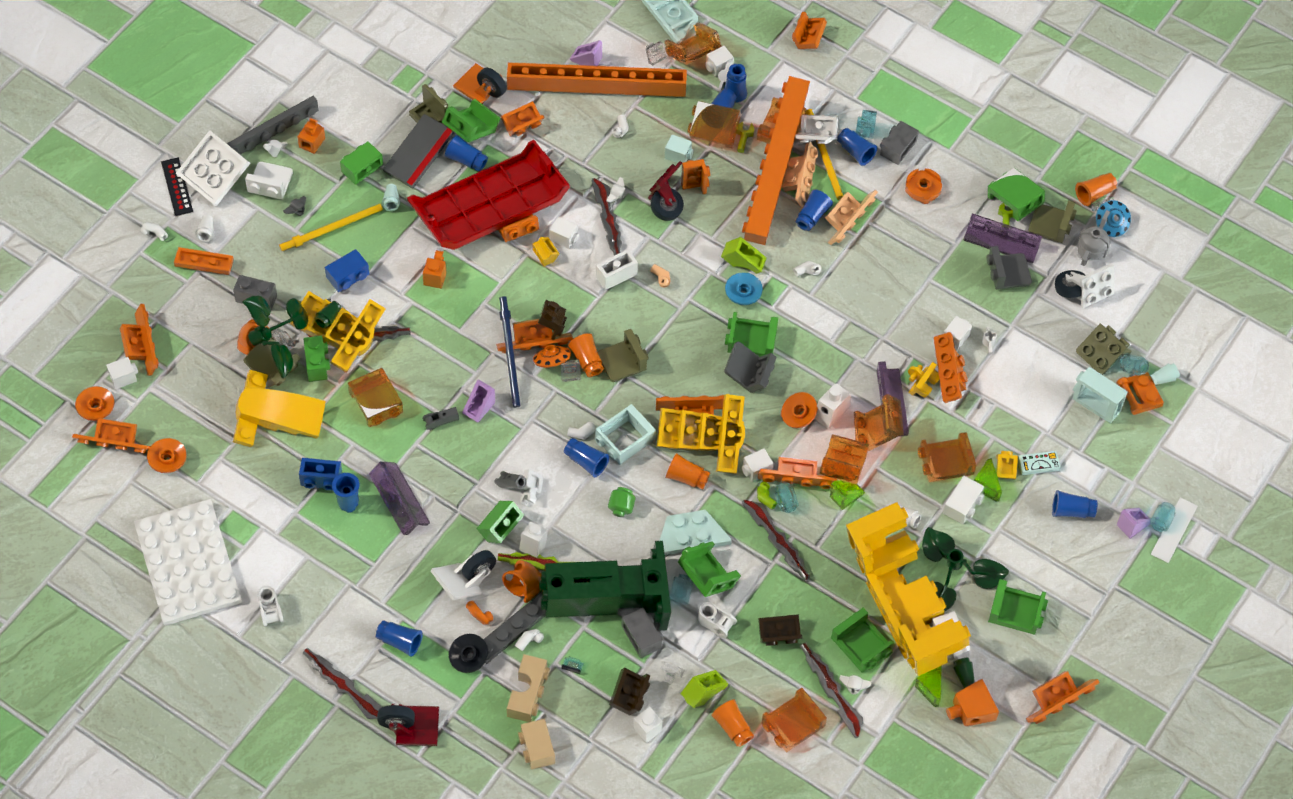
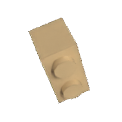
(537, 744)

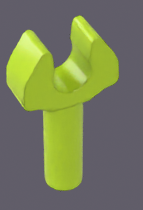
(744, 134)
(1005, 214)

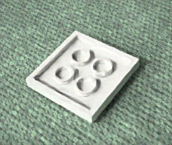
(213, 168)

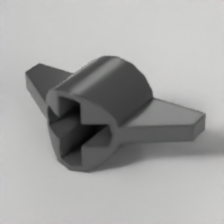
(296, 206)

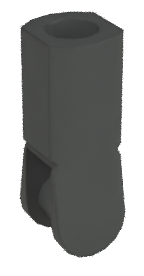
(444, 417)
(509, 480)

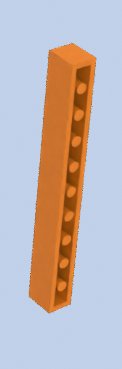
(596, 79)
(776, 161)

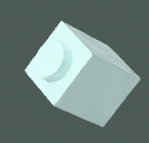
(678, 149)

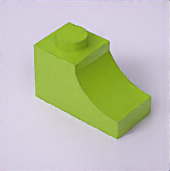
(742, 254)
(703, 688)

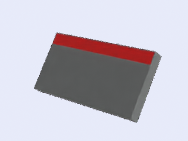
(418, 151)

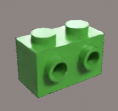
(361, 162)
(315, 358)
(500, 521)

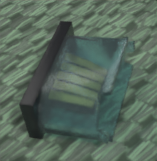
(573, 665)

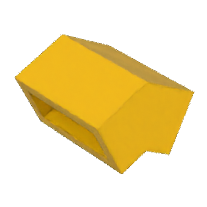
(545, 250)

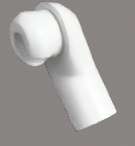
(622, 128)
(155, 228)
(807, 267)
(583, 432)
(528, 636)

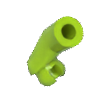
(763, 495)

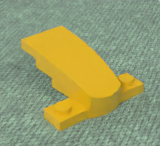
(347, 333)
(274, 411)
(706, 432)

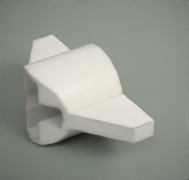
(723, 76)
(274, 147)
(617, 191)
(989, 339)
(855, 683)

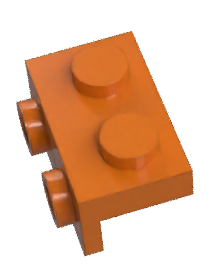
(808, 31)
(521, 119)
(695, 175)
(520, 228)

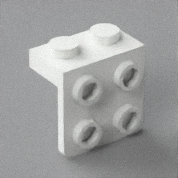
(818, 128)
(269, 180)

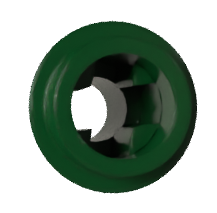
(327, 315)
(964, 670)

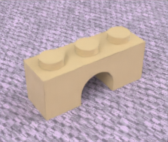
(524, 704)

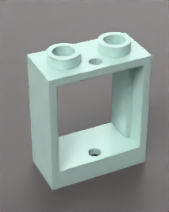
(1099, 394)
(637, 421)

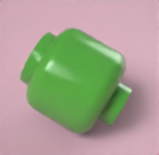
(621, 501)

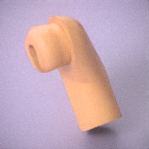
(663, 275)

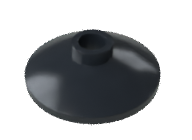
(462, 647)

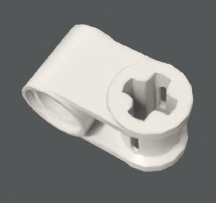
(269, 609)
(718, 621)

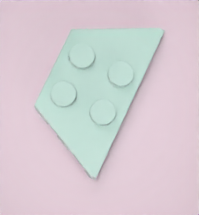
(674, 16)
(691, 530)

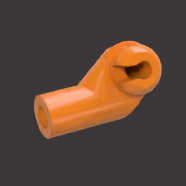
(476, 612)

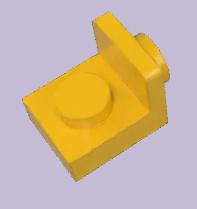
(1006, 465)

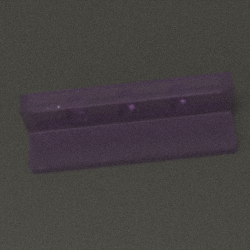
(1009, 239)
(890, 383)
(398, 497)

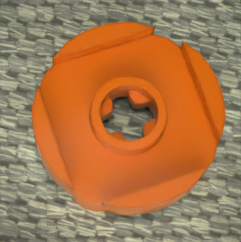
(923, 194)

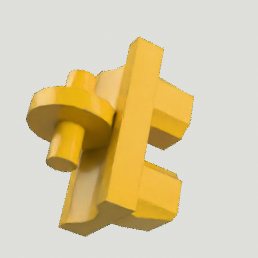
(921, 377)

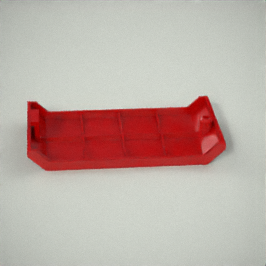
(491, 198)

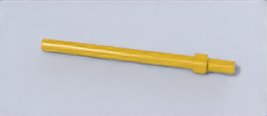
(828, 165)
(299, 240)

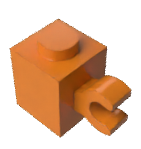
(311, 136)
(435, 271)

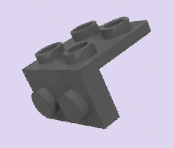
(1008, 270)
(748, 368)

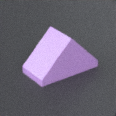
(588, 54)
(480, 401)
(1133, 521)

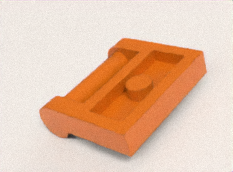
(1145, 391)

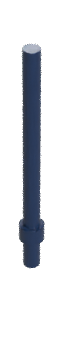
(505, 316)

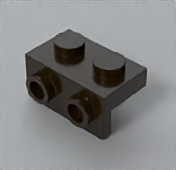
(553, 317)
(779, 628)
(629, 691)

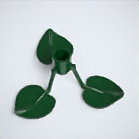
(260, 311)
(941, 545)

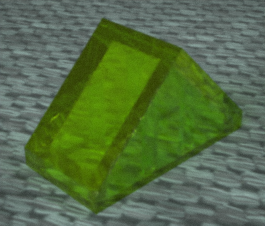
(988, 478)
(845, 493)
(930, 685)

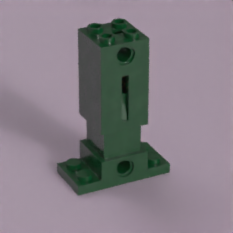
(605, 587)

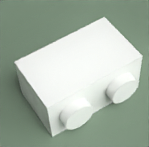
(616, 269)
(963, 500)

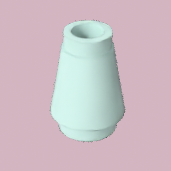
(391, 198)
(1165, 374)

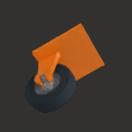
(481, 83)

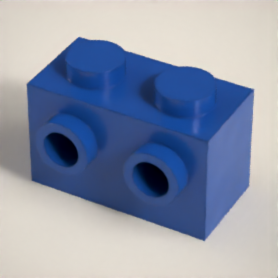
(347, 270)
(318, 473)

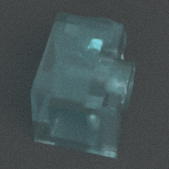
(866, 124)

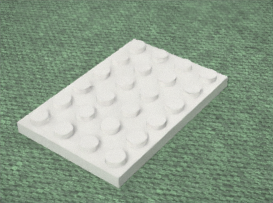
(187, 562)

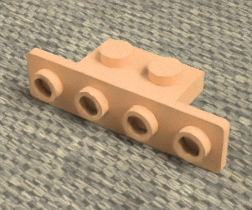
(800, 174)
(845, 213)

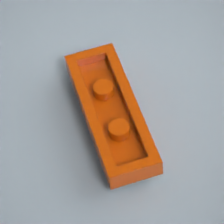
(203, 261)

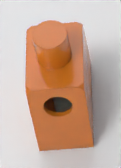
(973, 705)

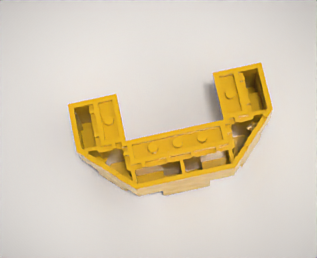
(904, 606)

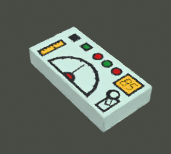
(1039, 463)

